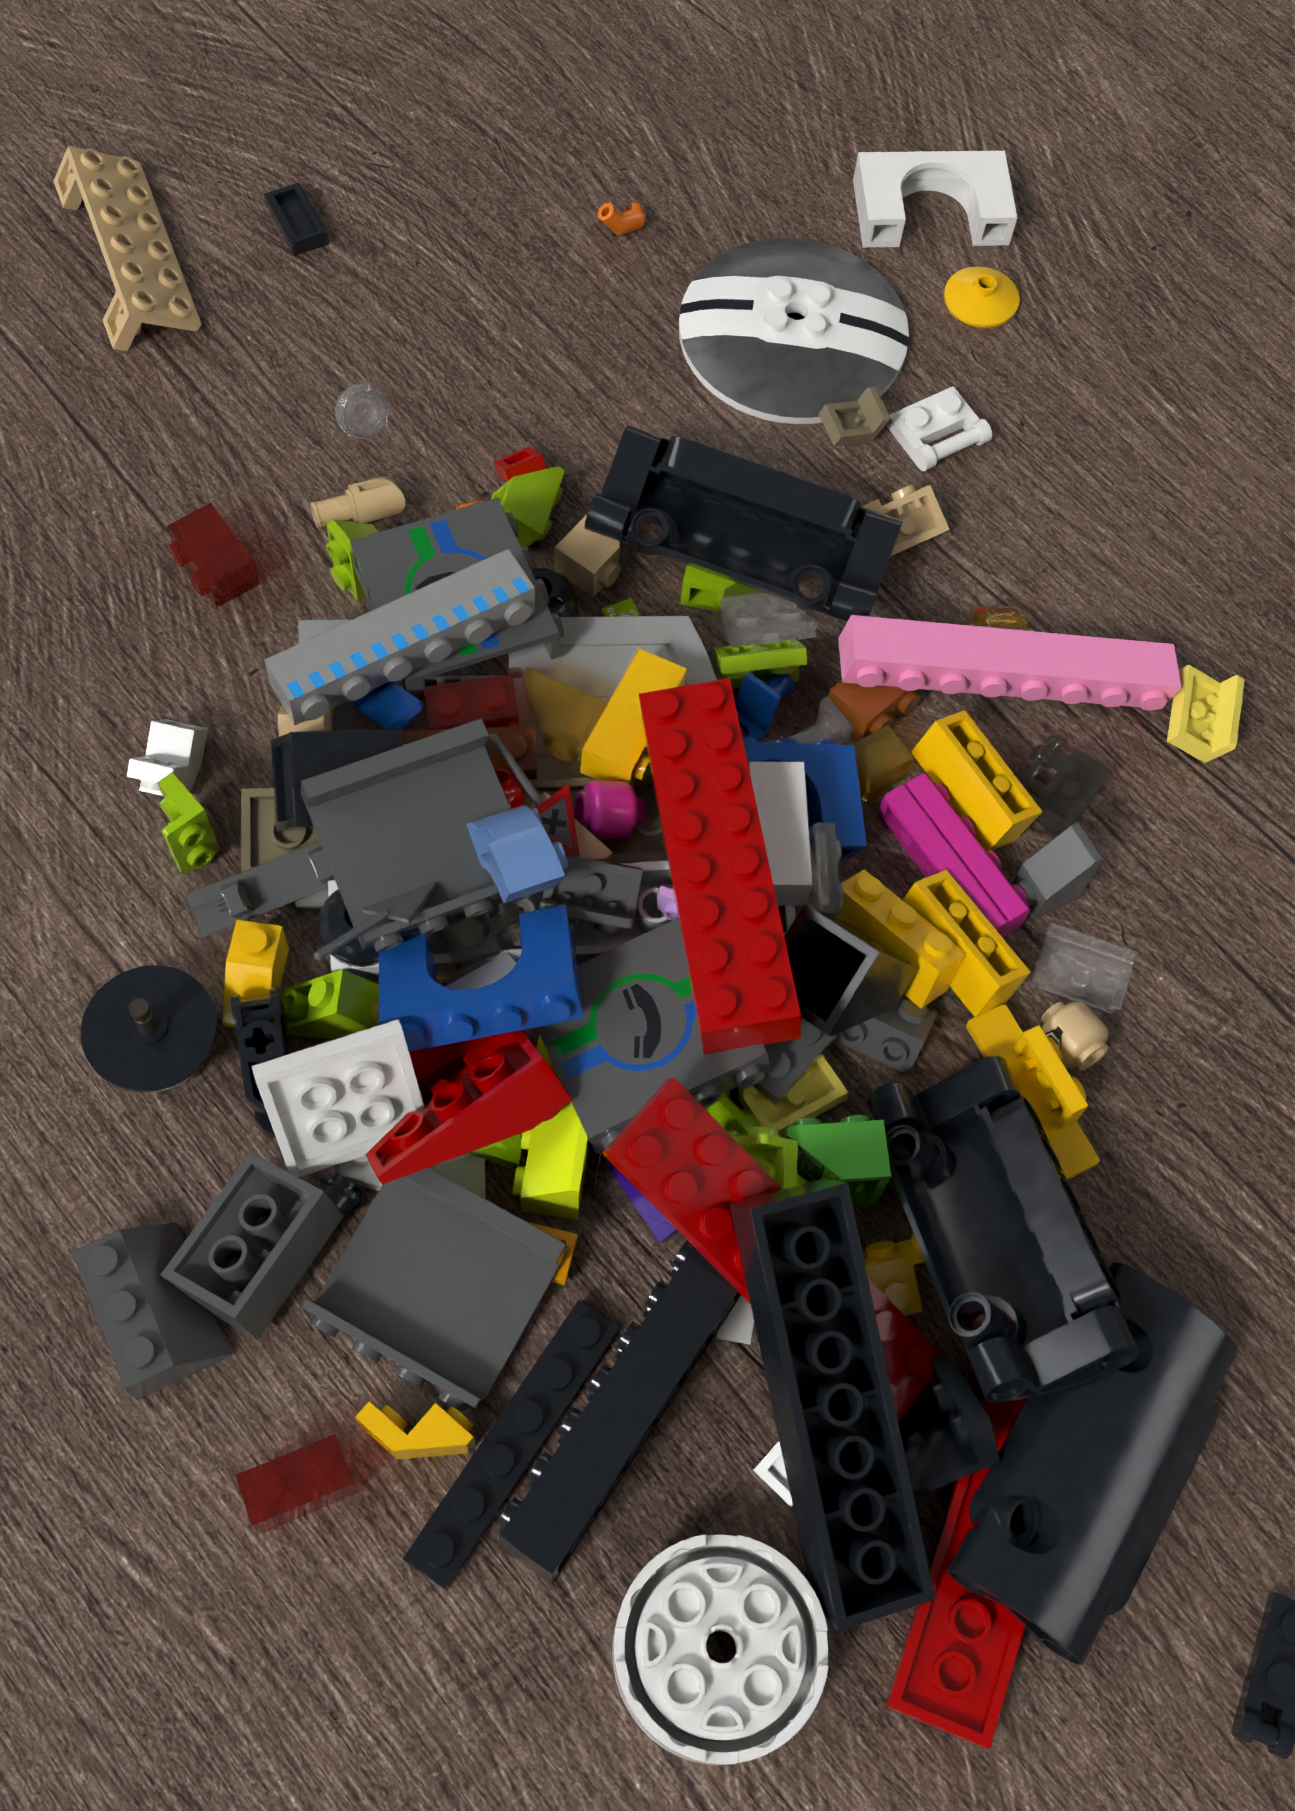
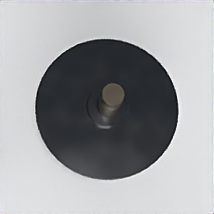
(149, 1029)

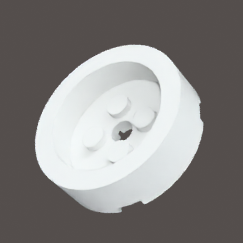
(708, 1707)

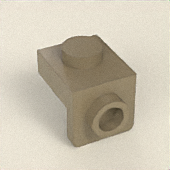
(855, 420)

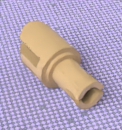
(361, 502)

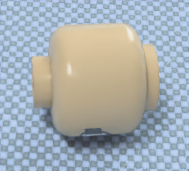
(1077, 1033)

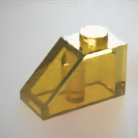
(561, 714)

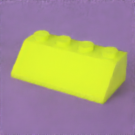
(555, 1161)

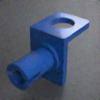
(759, 702)

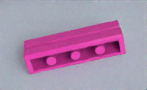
(941, 841)

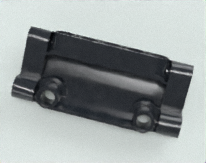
(744, 522)
(1003, 1234)
(1096, 1475)

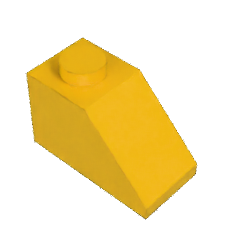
(253, 963)

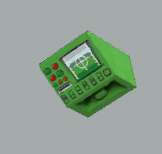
(844, 1152)

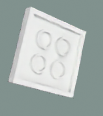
(338, 1096)

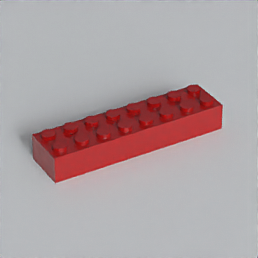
(719, 868)

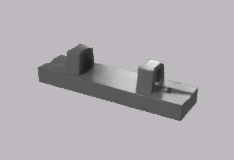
(266, 887)

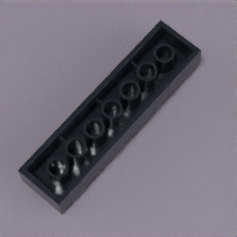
(832, 1402)
(619, 1418)

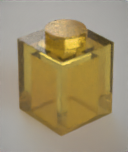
(881, 762)

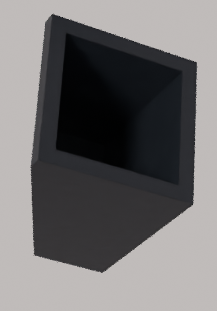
(312, 753)
(842, 972)

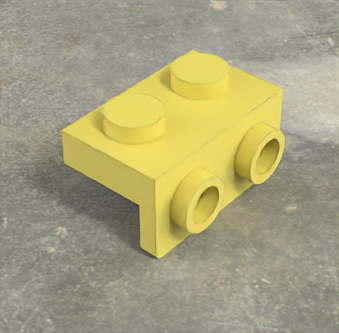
(1205, 714)
(811, 1096)

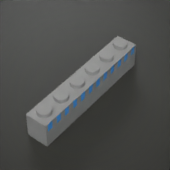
(401, 637)

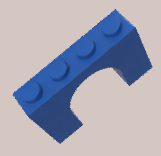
(829, 782)
(533, 994)

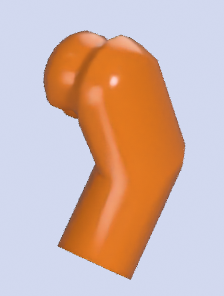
(625, 222)

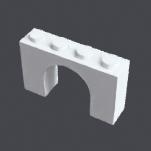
(973, 178)

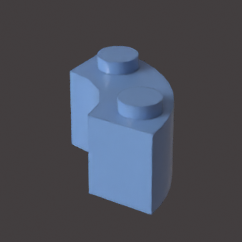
(518, 852)

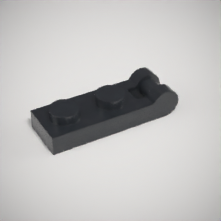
(1271, 1681)

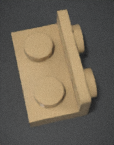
(919, 513)

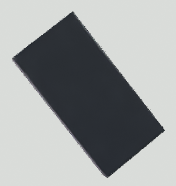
(296, 219)

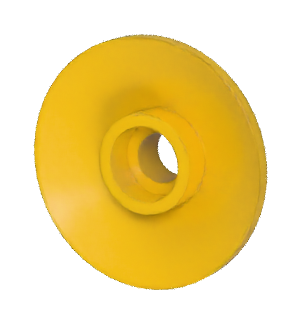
(981, 297)

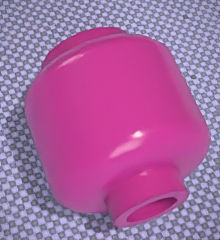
(608, 809)

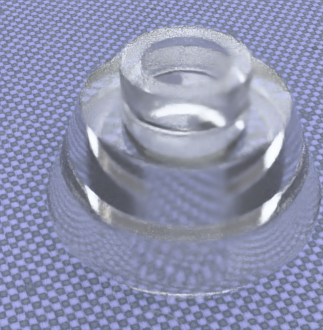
(361, 411)

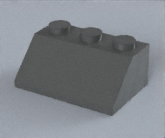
(253, 1245)
(146, 1321)

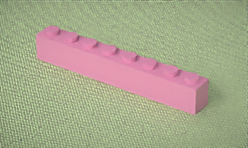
(1007, 663)

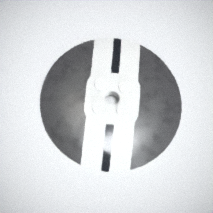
(782, 367)

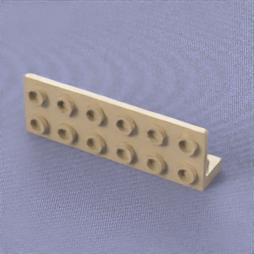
(132, 243)

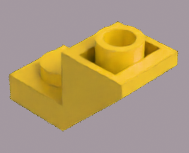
(434, 1435)

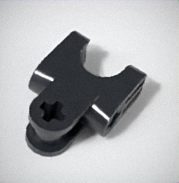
(261, 1038)

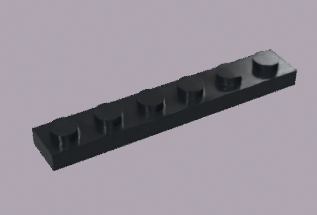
(511, 1446)

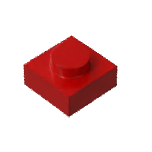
(519, 463)

